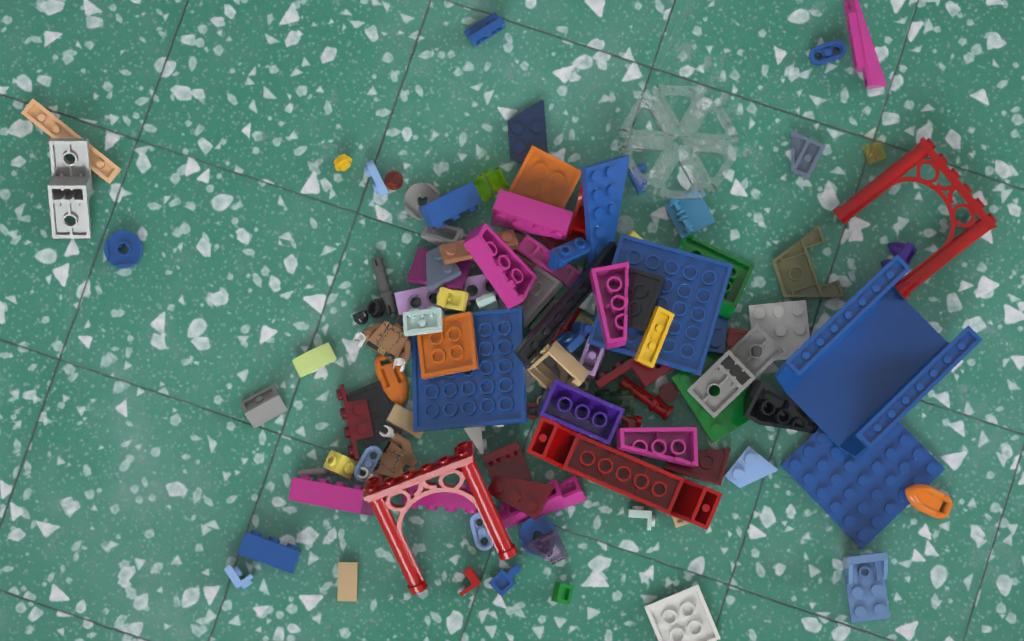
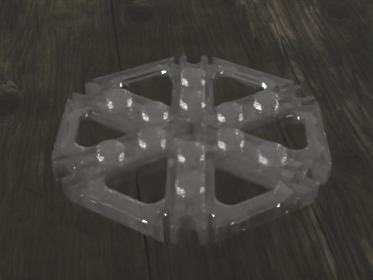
(686, 130)

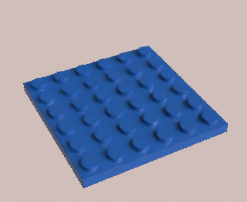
(691, 292)
(480, 396)
(864, 491)

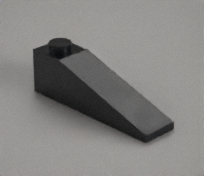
(774, 409)

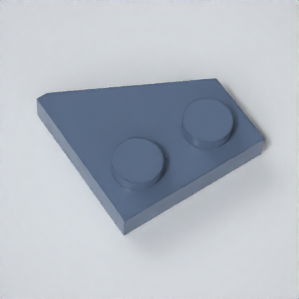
(804, 154)
(437, 272)

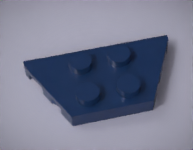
(527, 130)

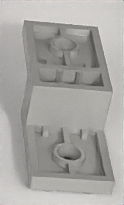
(70, 188)
(735, 371)

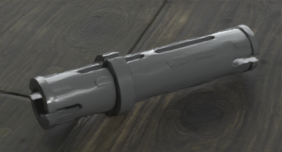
(384, 286)

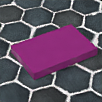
(418, 271)

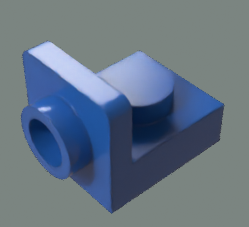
(639, 190)

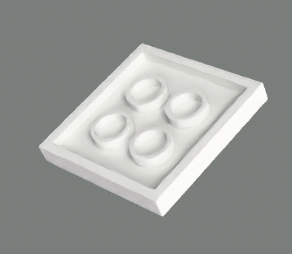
(784, 323)
(682, 617)

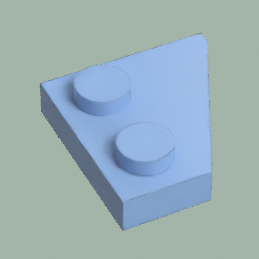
(749, 468)

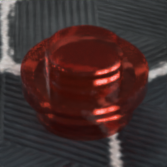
(393, 180)

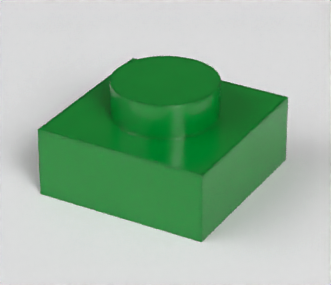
(562, 593)

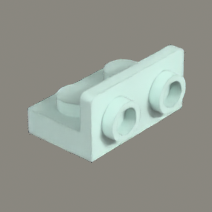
(423, 321)

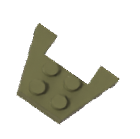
(796, 272)

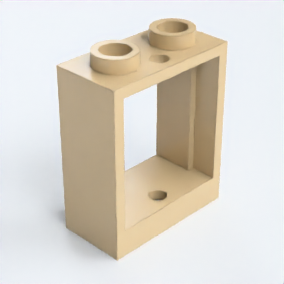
(563, 358)

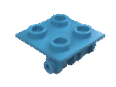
(689, 215)

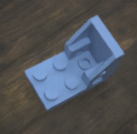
(866, 586)

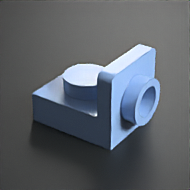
(235, 575)

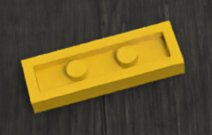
(654, 337)

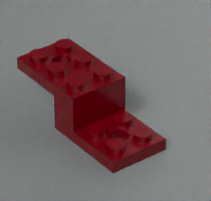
(642, 373)

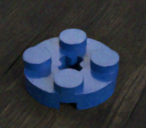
(132, 256)
(531, 525)

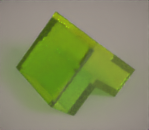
(490, 183)

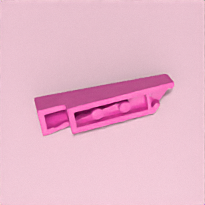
(862, 47)
(563, 496)

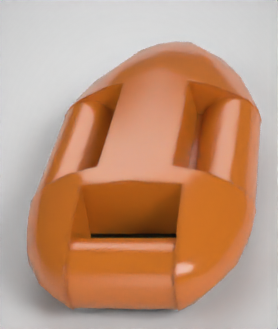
(392, 380)
(929, 500)

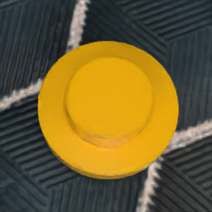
(342, 162)

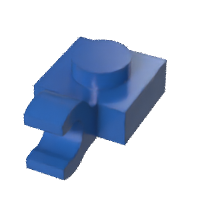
(503, 581)

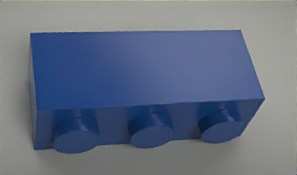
(450, 205)
(269, 551)

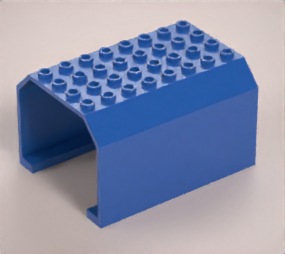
(870, 364)

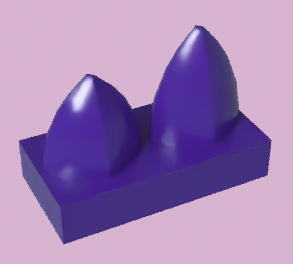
(904, 251)

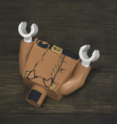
(387, 341)
(395, 458)

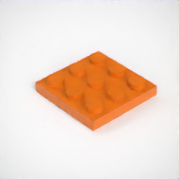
(545, 178)
(449, 350)

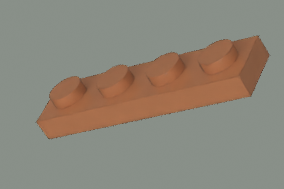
(457, 252)

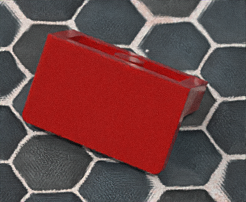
(473, 579)

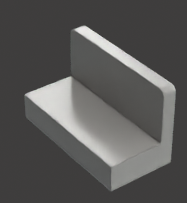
(263, 406)

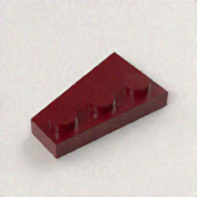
(520, 494)

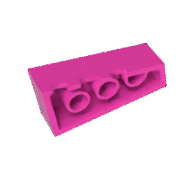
(530, 216)
(500, 265)
(611, 300)
(662, 443)
(329, 495)
(449, 500)

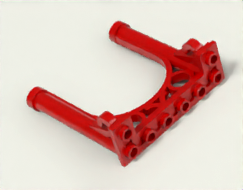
(893, 176)
(377, 489)

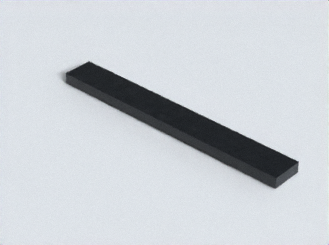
(562, 309)

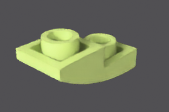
(314, 359)

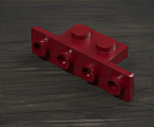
(357, 420)

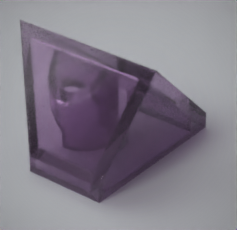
(548, 547)

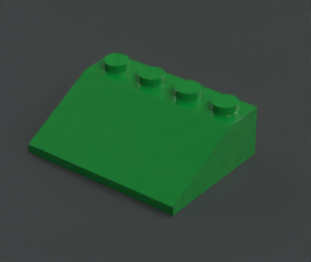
(739, 275)
(726, 420)

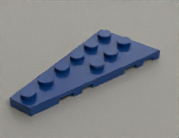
(602, 199)

